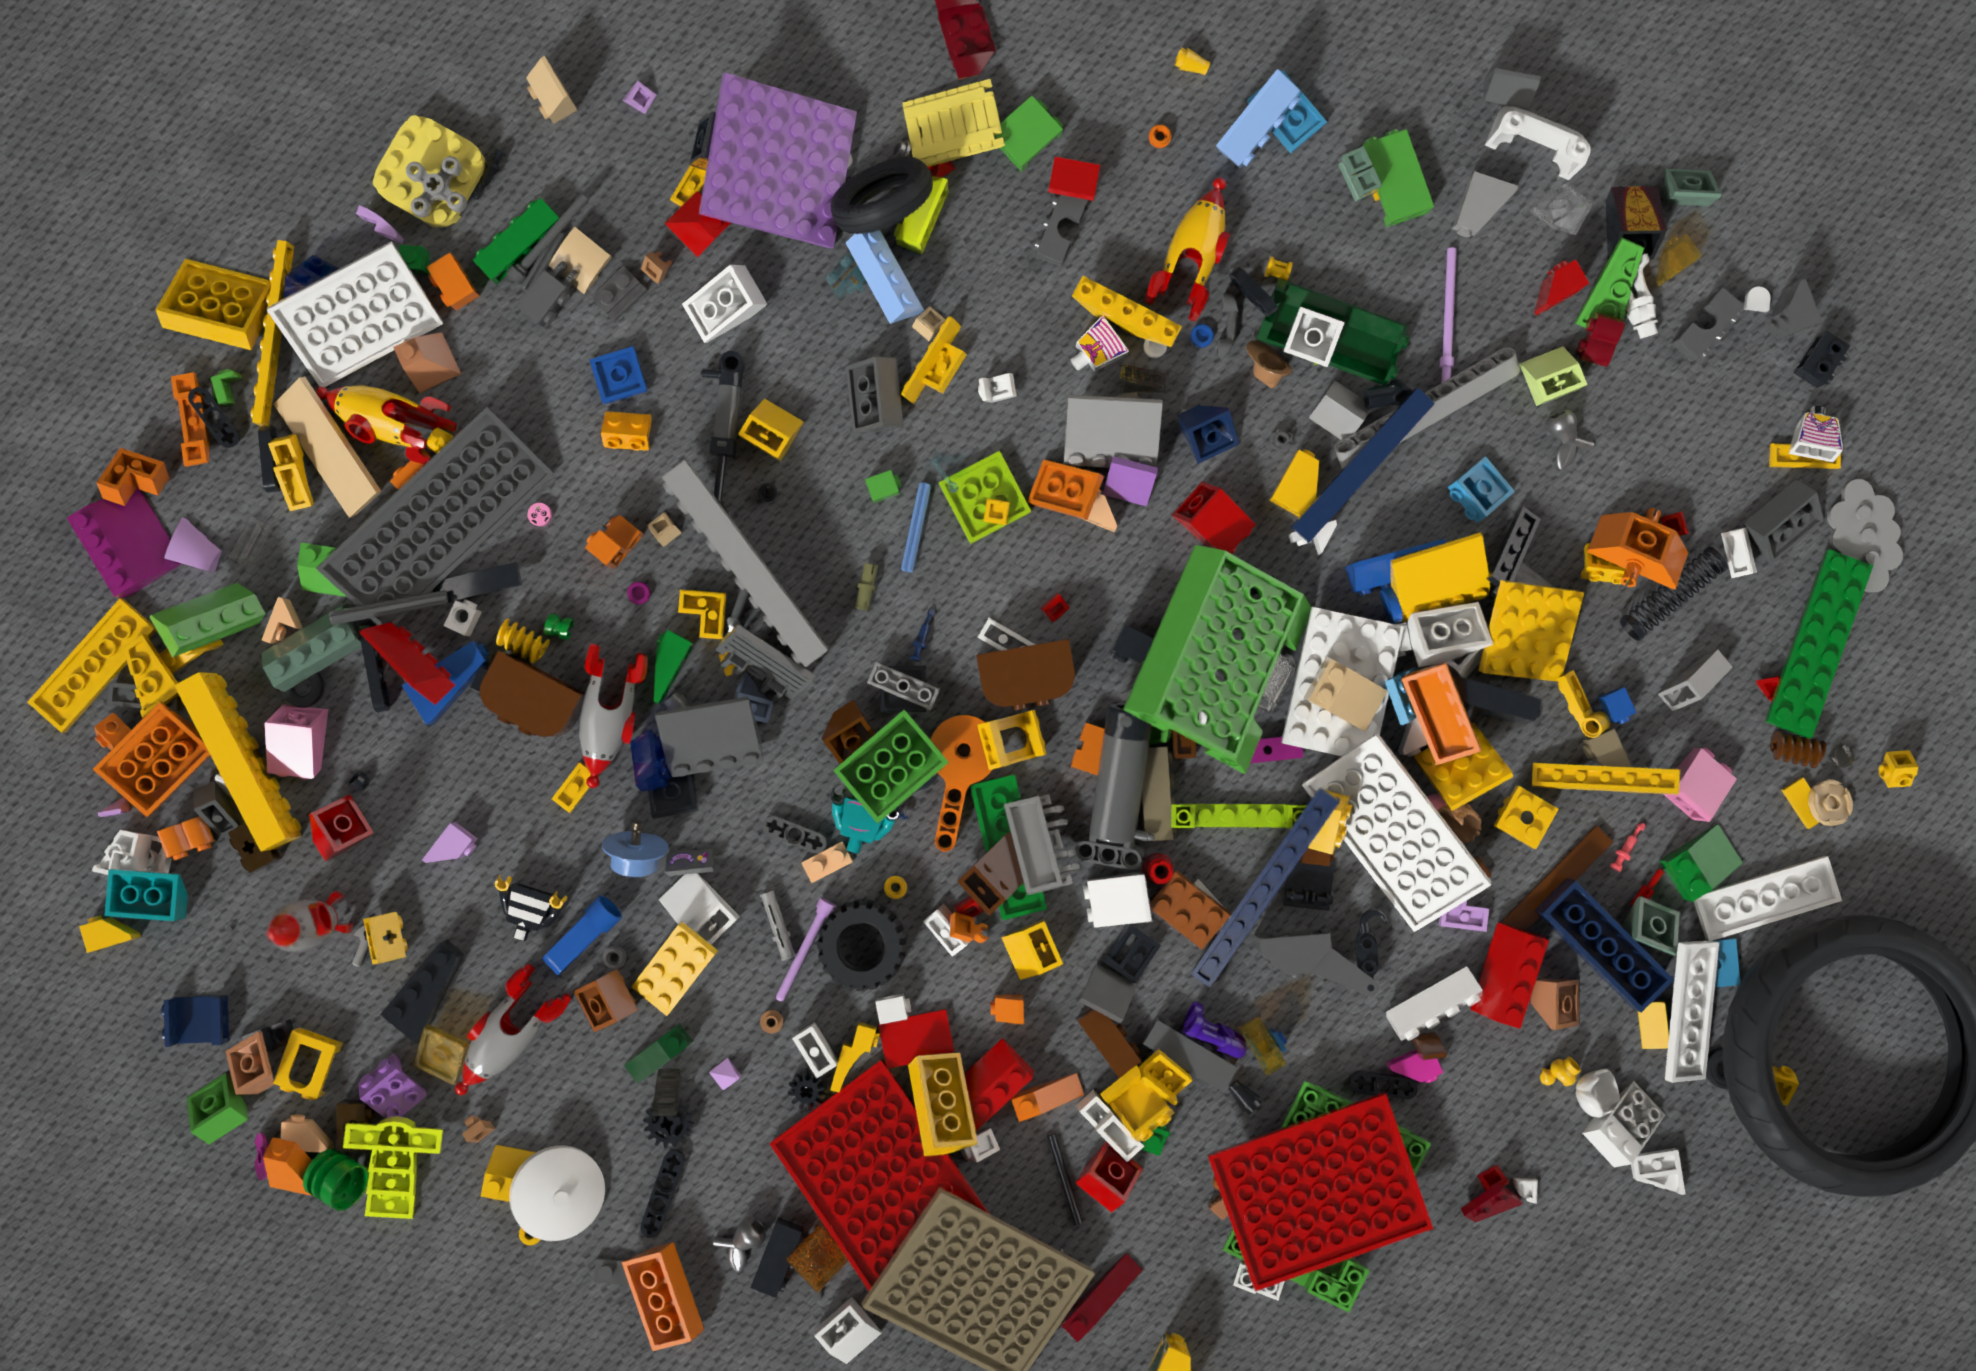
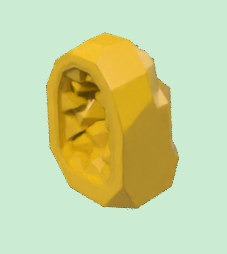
(438, 439)

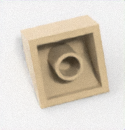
(550, 92)

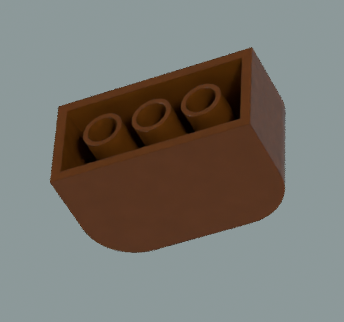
(1027, 674)
(530, 697)

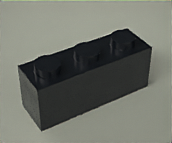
(773, 1265)

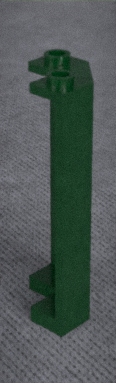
(1366, 342)

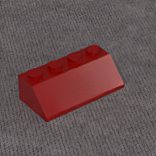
(409, 660)
(1510, 974)
(995, 1081)

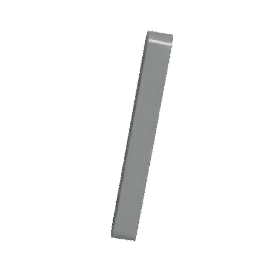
(1447, 398)

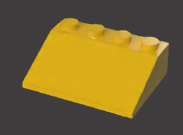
(215, 304)
(1441, 576)

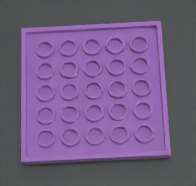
(776, 161)

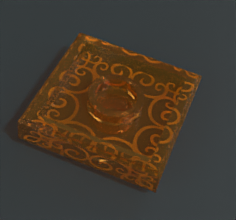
(817, 1259)

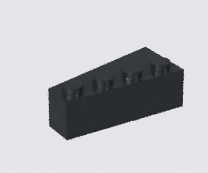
(422, 994)

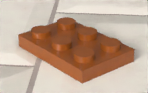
(1189, 909)

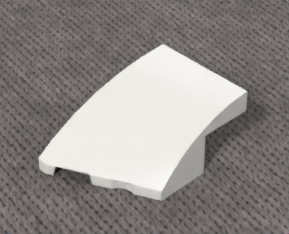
(131, 852)

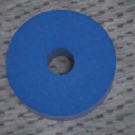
(1391, 606)

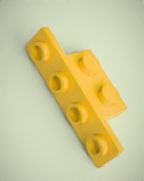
(938, 363)

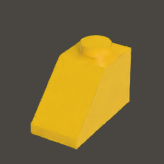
(105, 932)

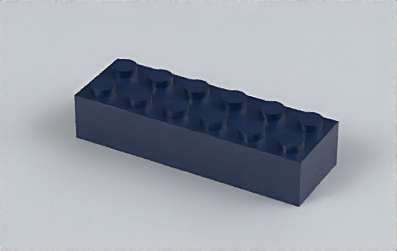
(1604, 945)

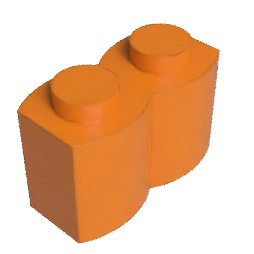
(185, 837)

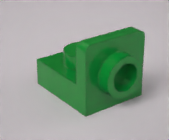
(1156, 1141)

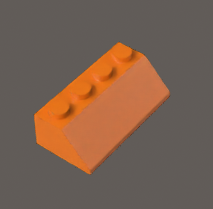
(663, 1297)

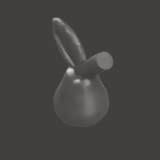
(1564, 427)
(748, 1235)

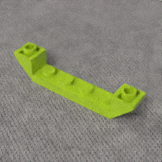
(1235, 815)

